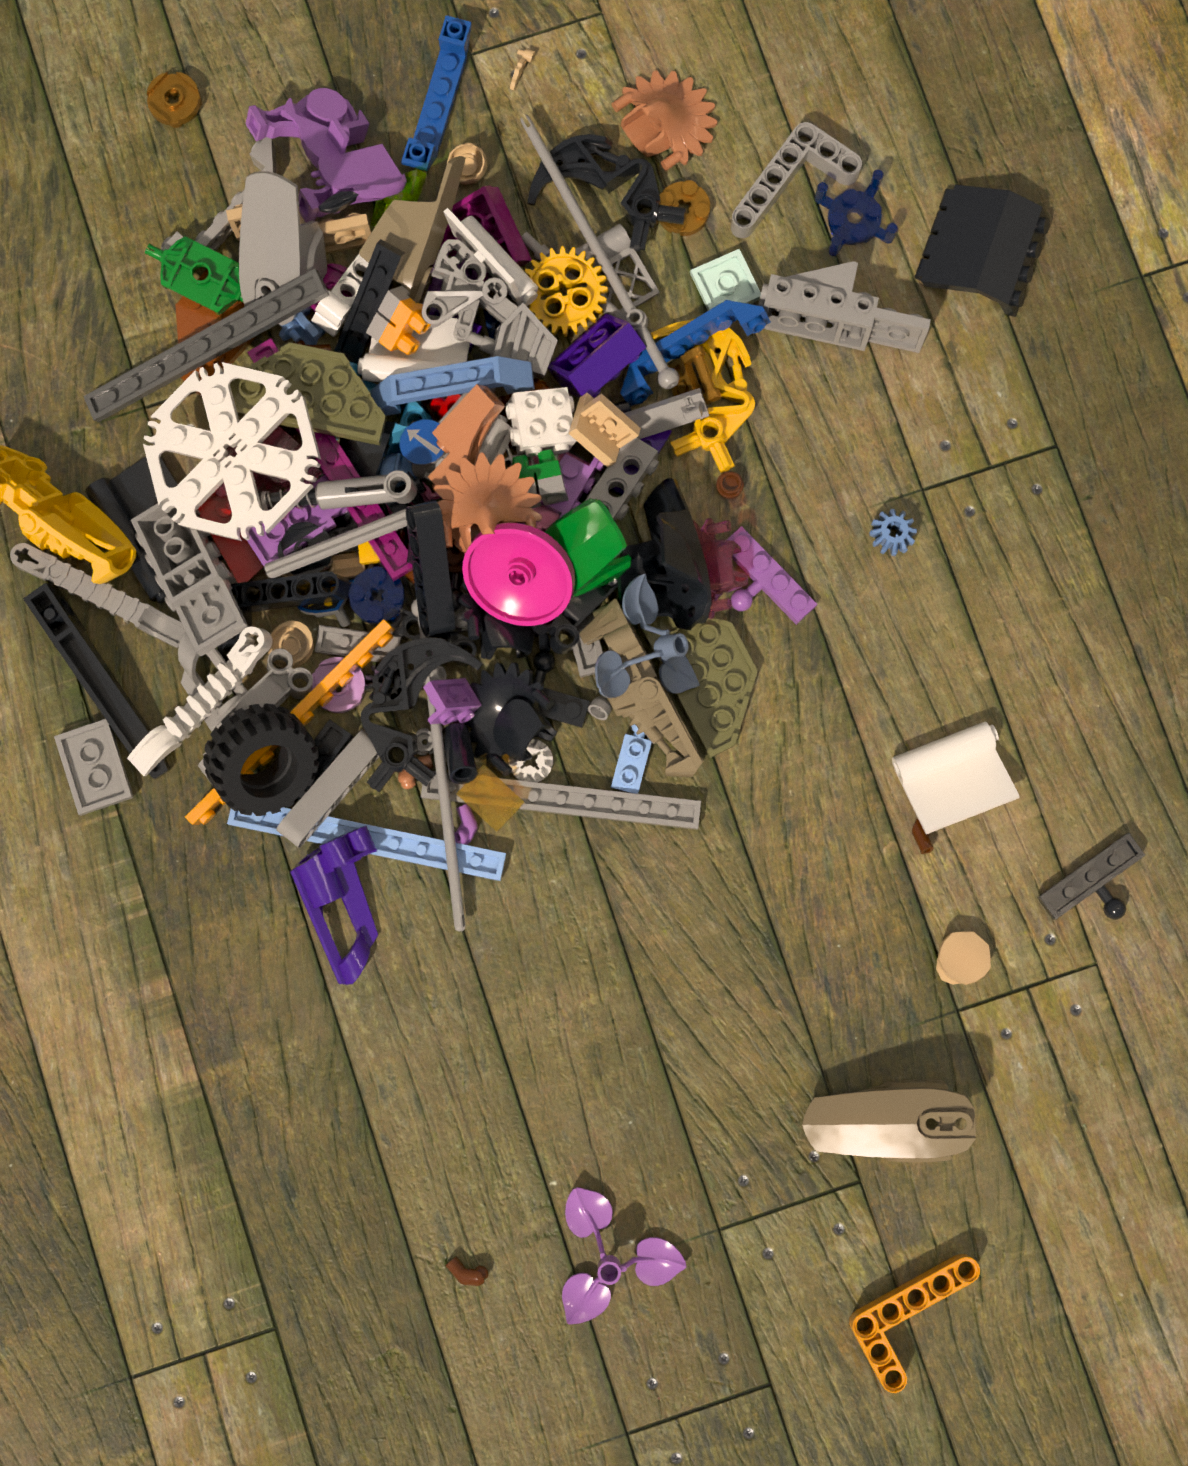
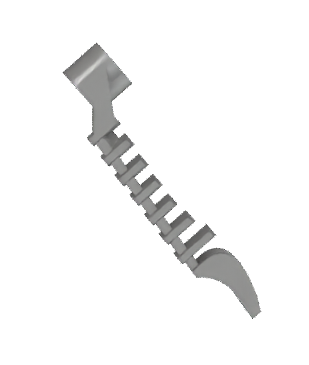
(104, 596)

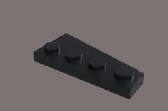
(366, 461)

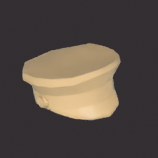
(963, 958)

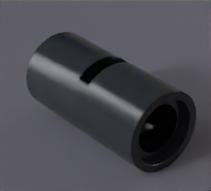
(459, 753)

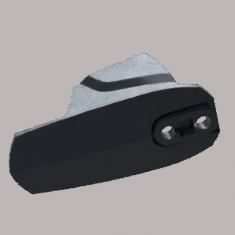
(671, 559)

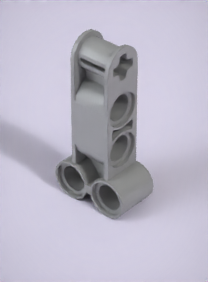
(274, 686)

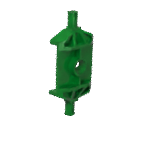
(178, 265)

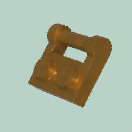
(687, 376)

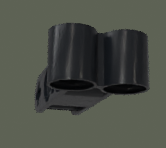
(574, 614)

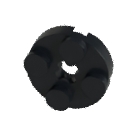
(295, 534)

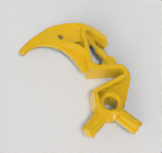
(724, 419)

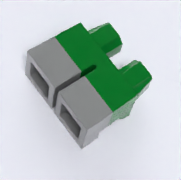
(548, 475)

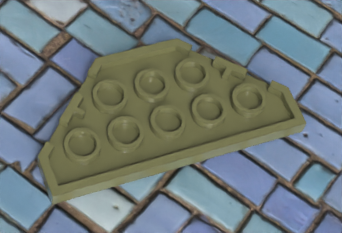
(332, 390)
(724, 678)

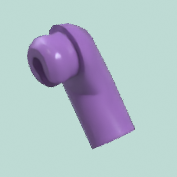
(467, 827)

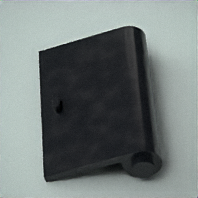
(123, 500)

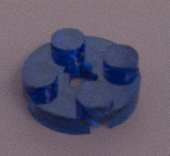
(376, 611)

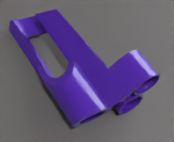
(331, 875)

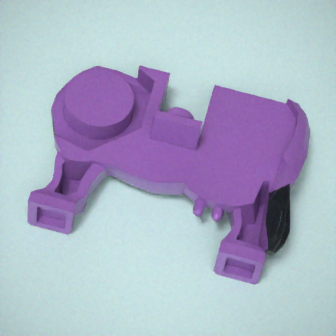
(326, 127)

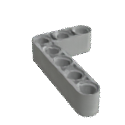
(785, 172)

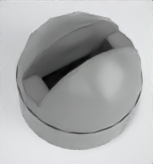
(600, 708)

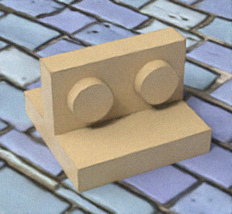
(602, 428)

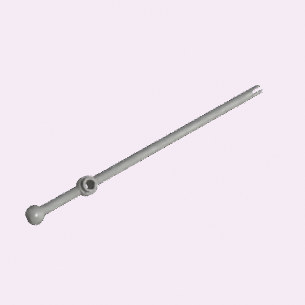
(667, 376)
(444, 798)

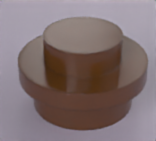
(729, 484)

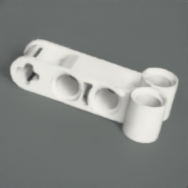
(334, 309)

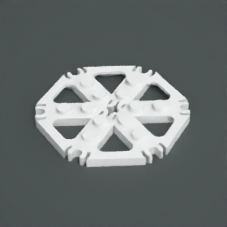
(251, 453)

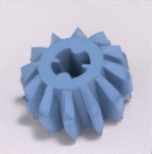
(902, 536)

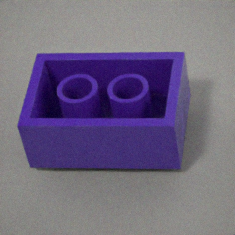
(597, 356)

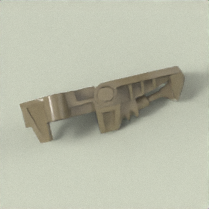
(646, 698)

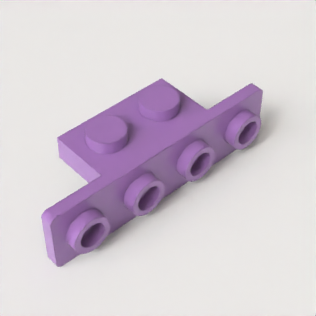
(577, 480)

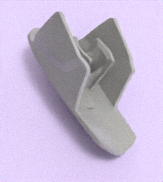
(272, 240)

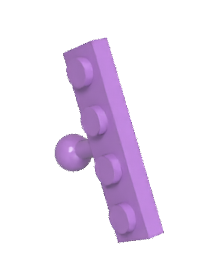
(767, 577)

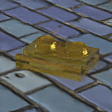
(490, 798)

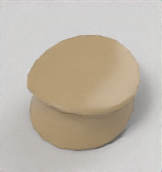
(294, 638)

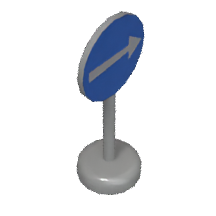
(418, 442)

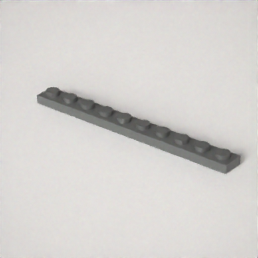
(206, 345)

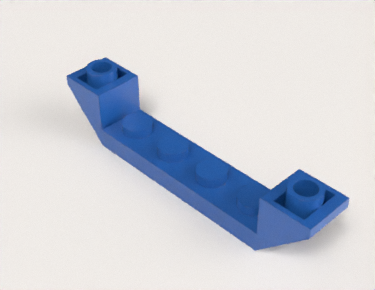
(425, 145)
(751, 318)

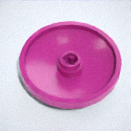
(519, 574)

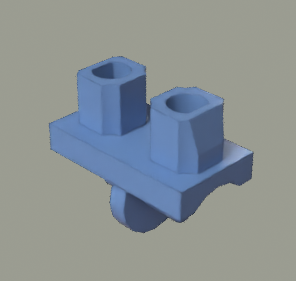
(301, 329)

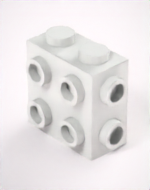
(541, 421)

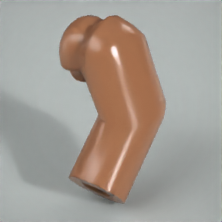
(407, 781)

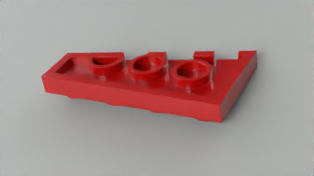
(237, 554)

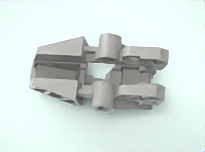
(520, 332)

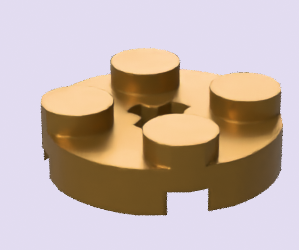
(173, 84)
(693, 195)

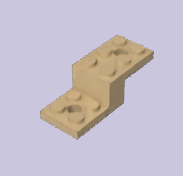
(338, 234)

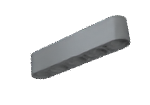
(329, 790)

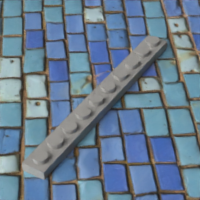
(591, 803)

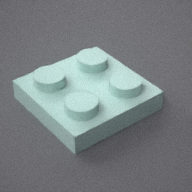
(725, 280)

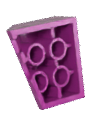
(493, 214)

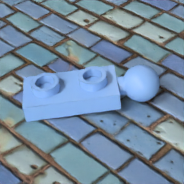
(631, 762)

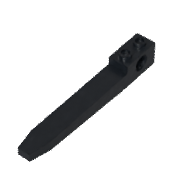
(90, 669)

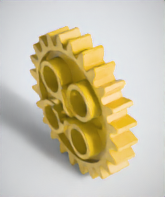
(571, 315)

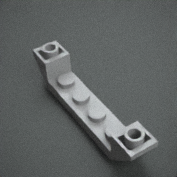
(264, 158)

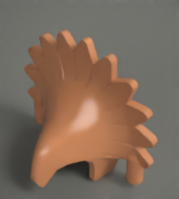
(666, 117)
(485, 497)

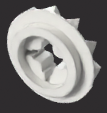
(544, 763)

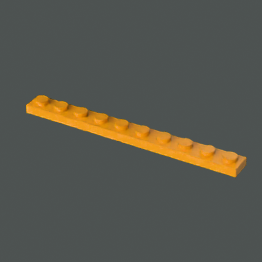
(320, 695)

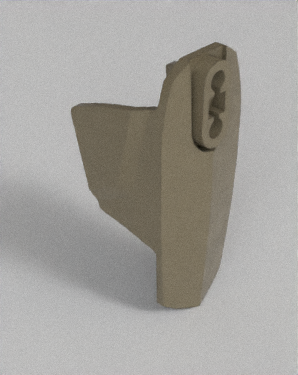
(418, 232)
(892, 1122)

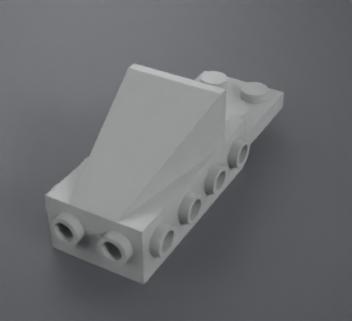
(828, 297)
(191, 578)

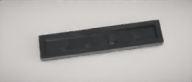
(371, 292)

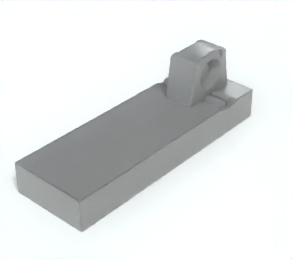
(669, 413)

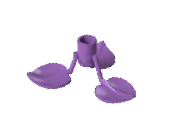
(587, 1298)

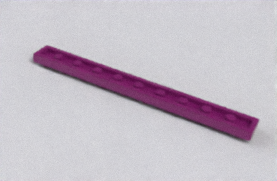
(338, 467)

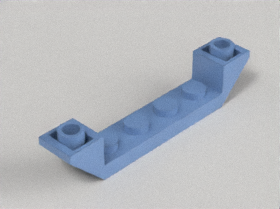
(452, 380)

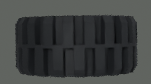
(244, 735)

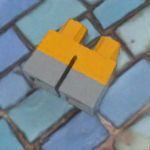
(397, 320)

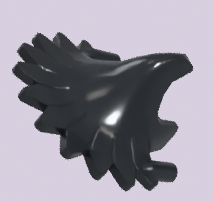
(498, 633)
(508, 716)

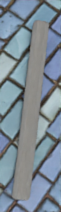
(336, 544)

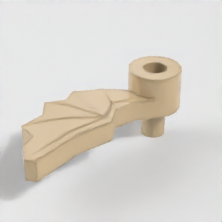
(527, 56)

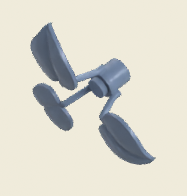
(675, 672)

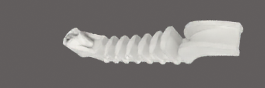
(168, 737)

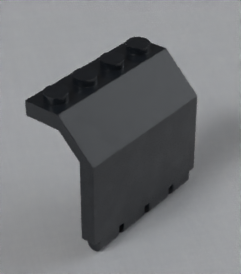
(984, 244)

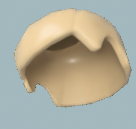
(475, 162)

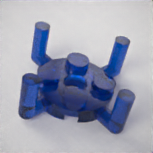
(857, 202)

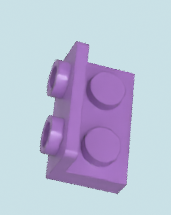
(452, 699)

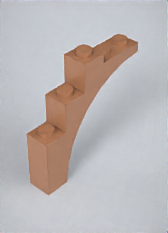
(463, 435)

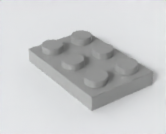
(93, 767)

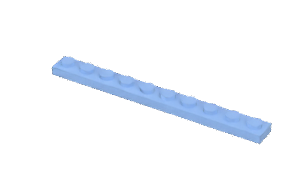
(388, 843)

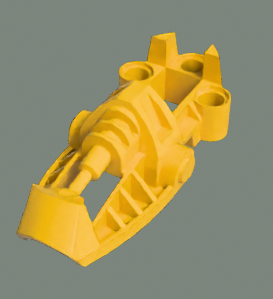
(60, 521)

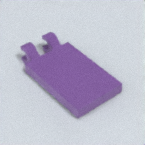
(267, 545)

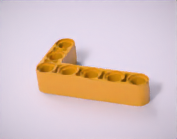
(905, 1310)

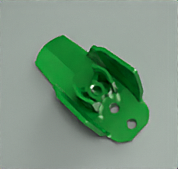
(592, 545)

